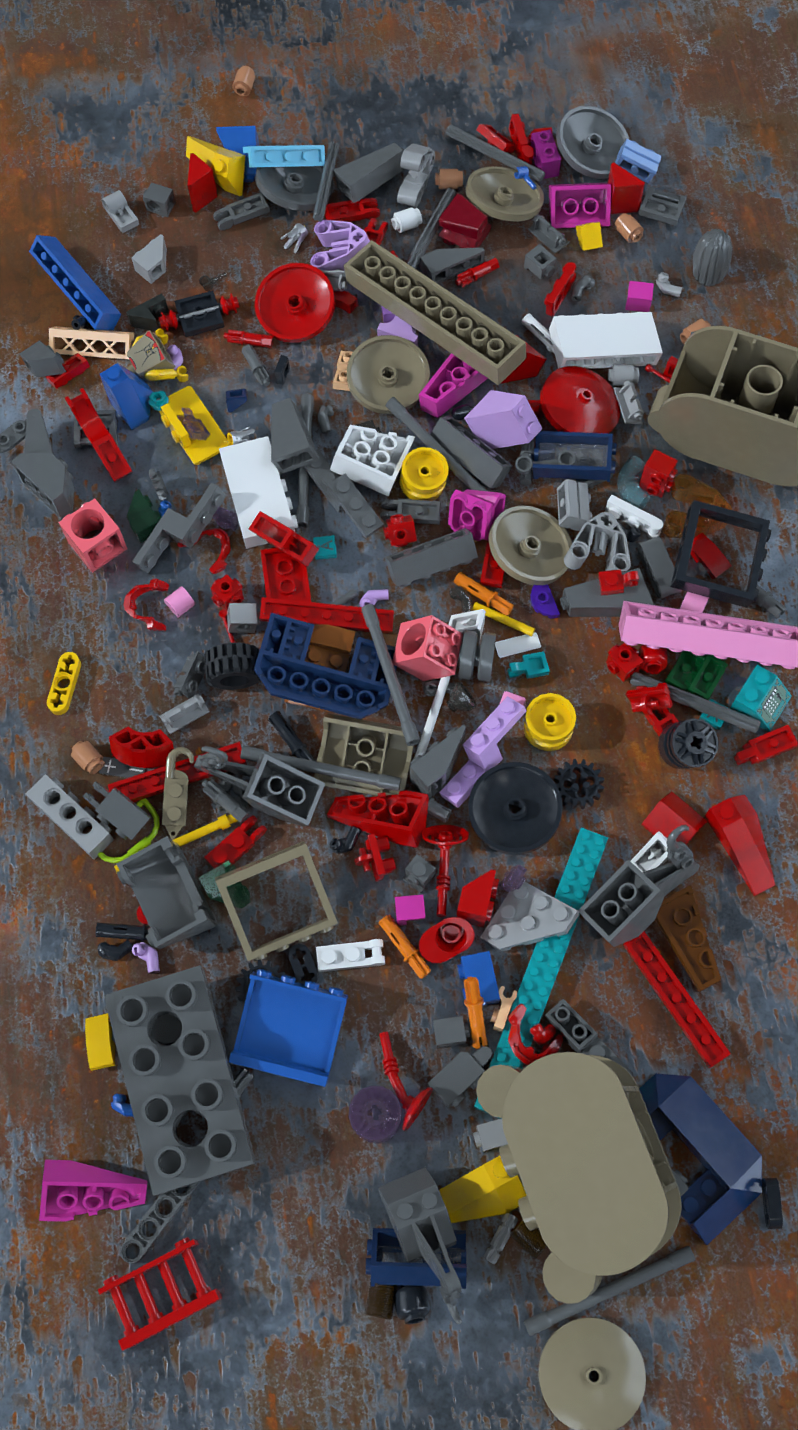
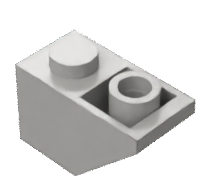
(151, 260)

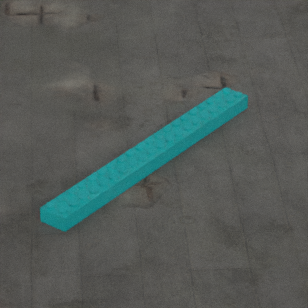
(550, 953)

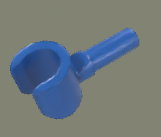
(523, 173)

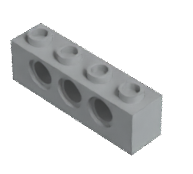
(45, 791)

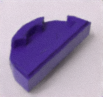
(543, 601)

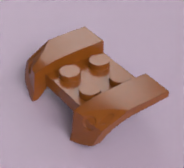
(329, 648)

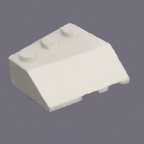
(371, 457)

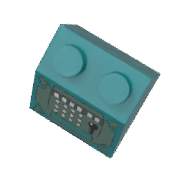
(762, 697)

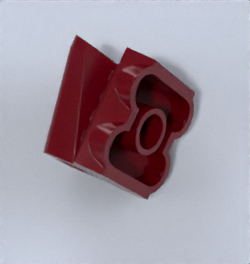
(463, 224)

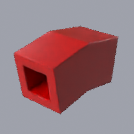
(346, 301)

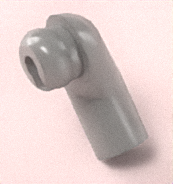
(665, 286)

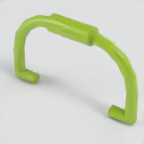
(145, 842)

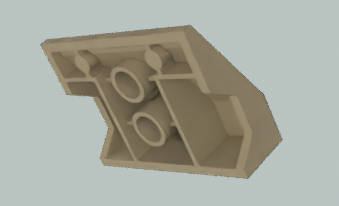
(366, 748)

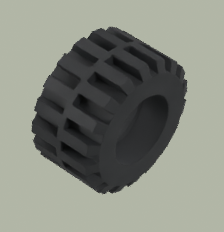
(231, 666)

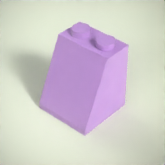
(503, 420)

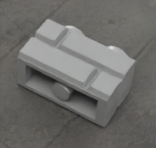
(573, 504)

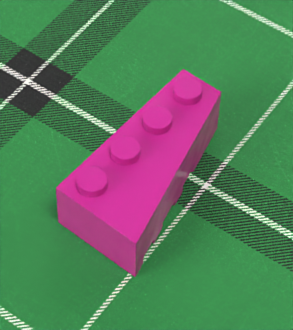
(449, 386)

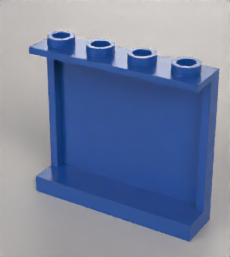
(289, 1027)

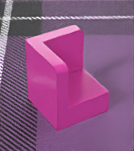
(639, 296)
(409, 908)

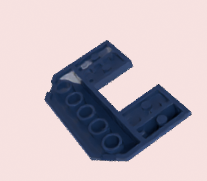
(288, 675)
(731, 1161)

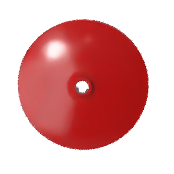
(295, 302)
(579, 401)

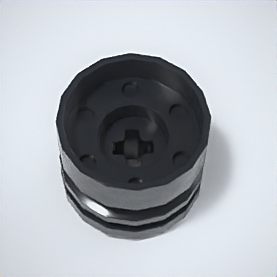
(676, 747)

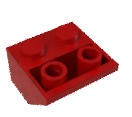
(475, 899)

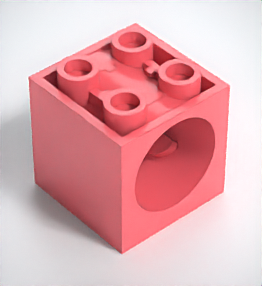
(99, 549)
(427, 648)

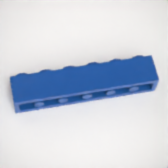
(75, 283)

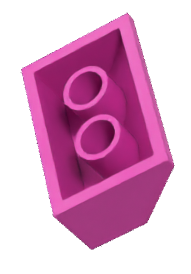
(579, 204)

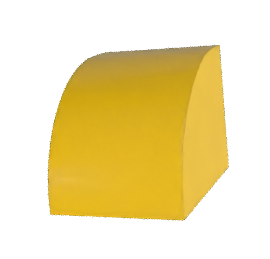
(589, 235)

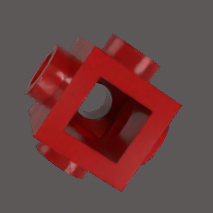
(400, 530)
(226, 591)
(624, 661)

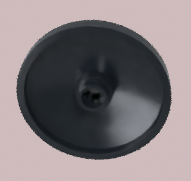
(512, 787)

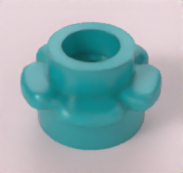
(156, 404)

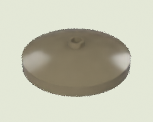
(502, 195)
(387, 369)
(529, 545)
(565, 1369)

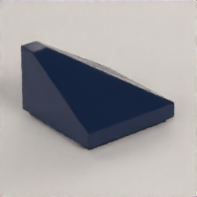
(235, 398)

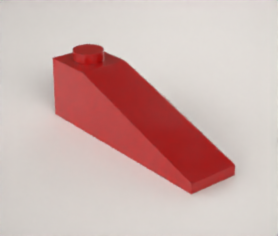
(392, 816)
(741, 836)

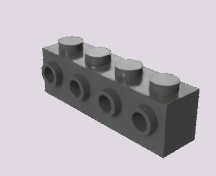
(471, 452)
(431, 557)

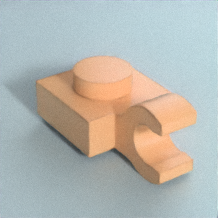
(500, 1015)

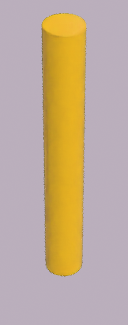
(505, 619)

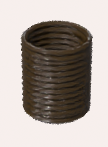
(530, 1240)
(380, 1301)

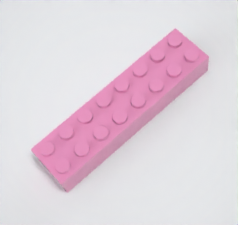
(709, 634)

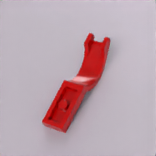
(99, 436)

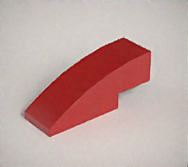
(283, 538)

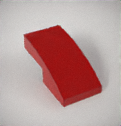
(709, 555)

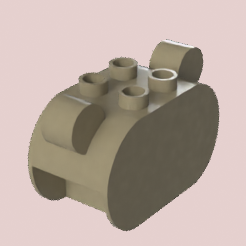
(733, 404)
(586, 1165)

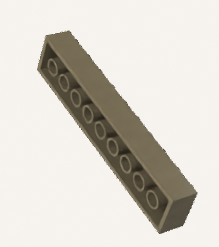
(435, 312)

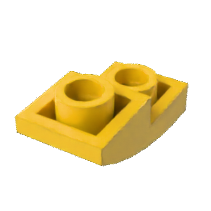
(99, 1042)

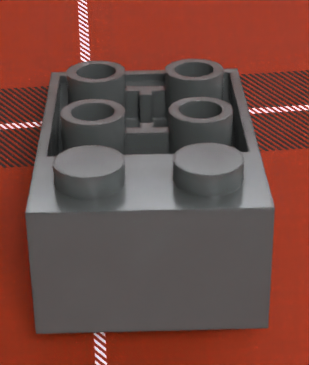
(432, 770)

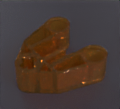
(696, 491)

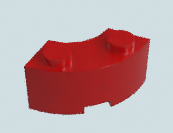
(141, 748)

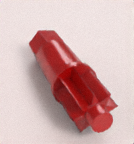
(472, 274)
(246, 338)

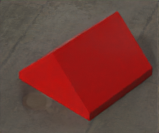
(200, 183)
(625, 190)
(672, 813)

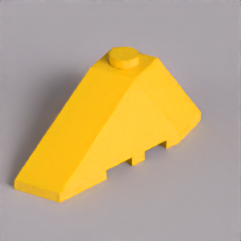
(226, 164)
(482, 1193)

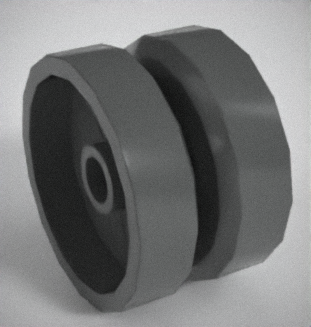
(475, 655)

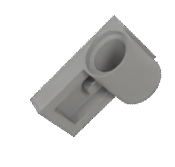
(119, 211)

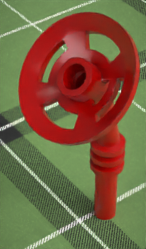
(444, 842)
(412, 1105)

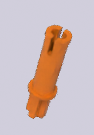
(481, 592)
(405, 947)
(474, 1005)

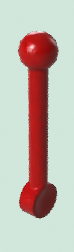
(649, 368)
(223, 615)

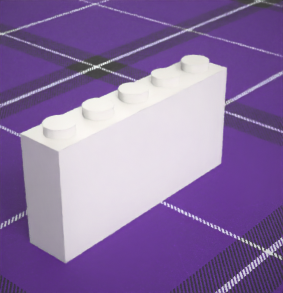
(605, 340)
(256, 486)

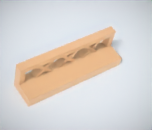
(90, 334)

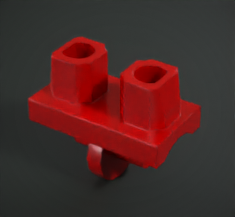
(650, 698)
(374, 848)

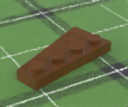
(684, 930)

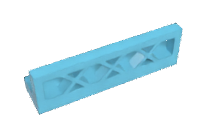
(285, 155)

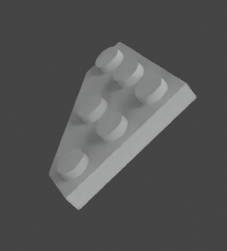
(528, 918)

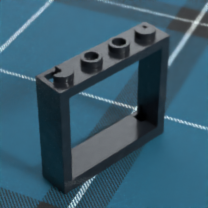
(713, 590)

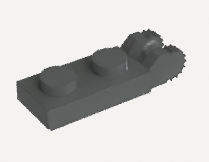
(241, 211)
(420, 510)

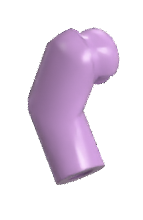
(176, 355)
(373, 596)
(148, 954)

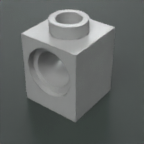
(242, 618)
(490, 1135)

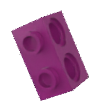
(546, 153)

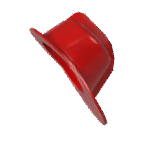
(446, 939)

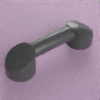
(525, 465)

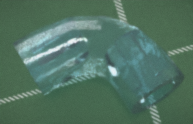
(628, 483)

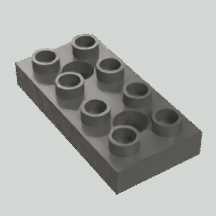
(178, 1080)

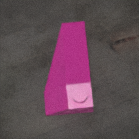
(79, 1189)

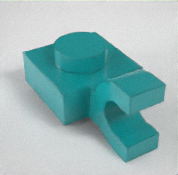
(532, 664)

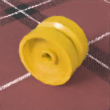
(423, 474)
(549, 722)

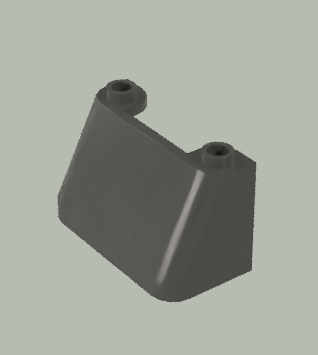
(166, 893)

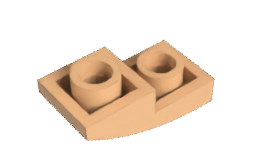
(340, 378)

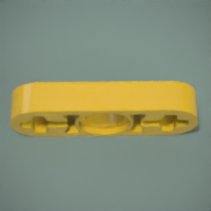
(66, 693)

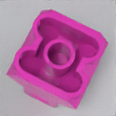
(475, 511)

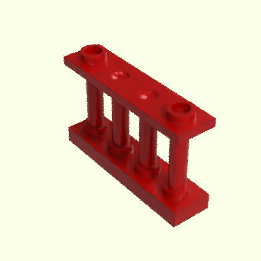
(180, 1307)

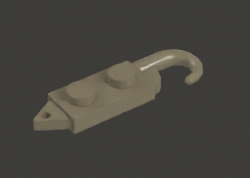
(175, 793)

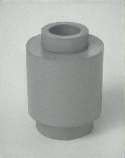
(621, 373)

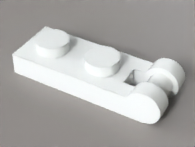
(634, 516)
(349, 955)

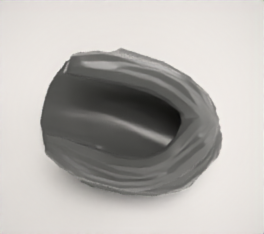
(712, 257)

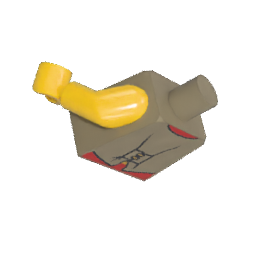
(151, 359)

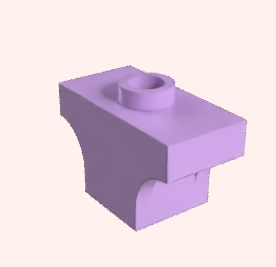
(398, 328)

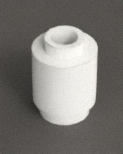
(406, 219)

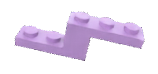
(482, 750)

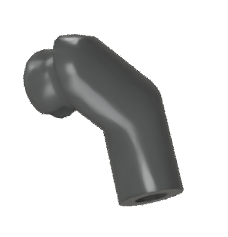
(323, 420)

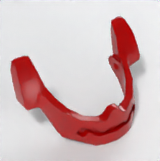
(220, 564)
(130, 605)
(522, 1052)

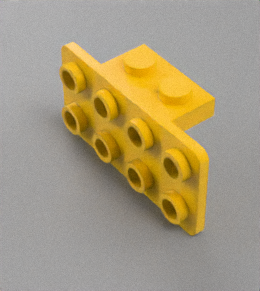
(197, 450)

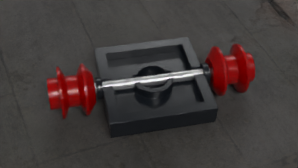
(199, 313)

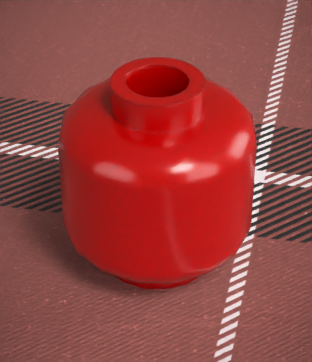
(654, 659)

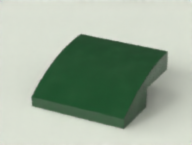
(696, 673)

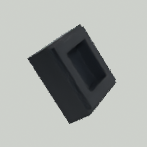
(282, 370)

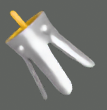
(298, 233)
(237, 437)

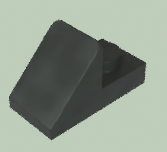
(144, 315)

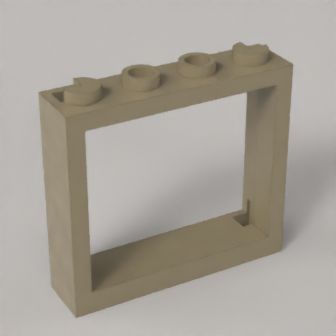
(260, 866)

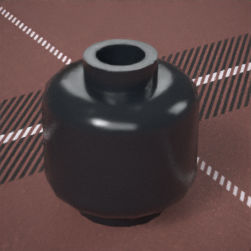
(412, 1303)

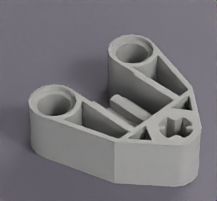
(419, 162)
(603, 530)

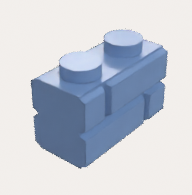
(638, 160)

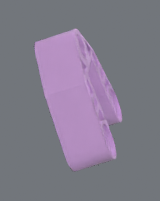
(345, 241)

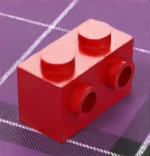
(658, 474)

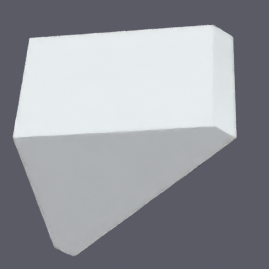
(469, 621)
(652, 854)

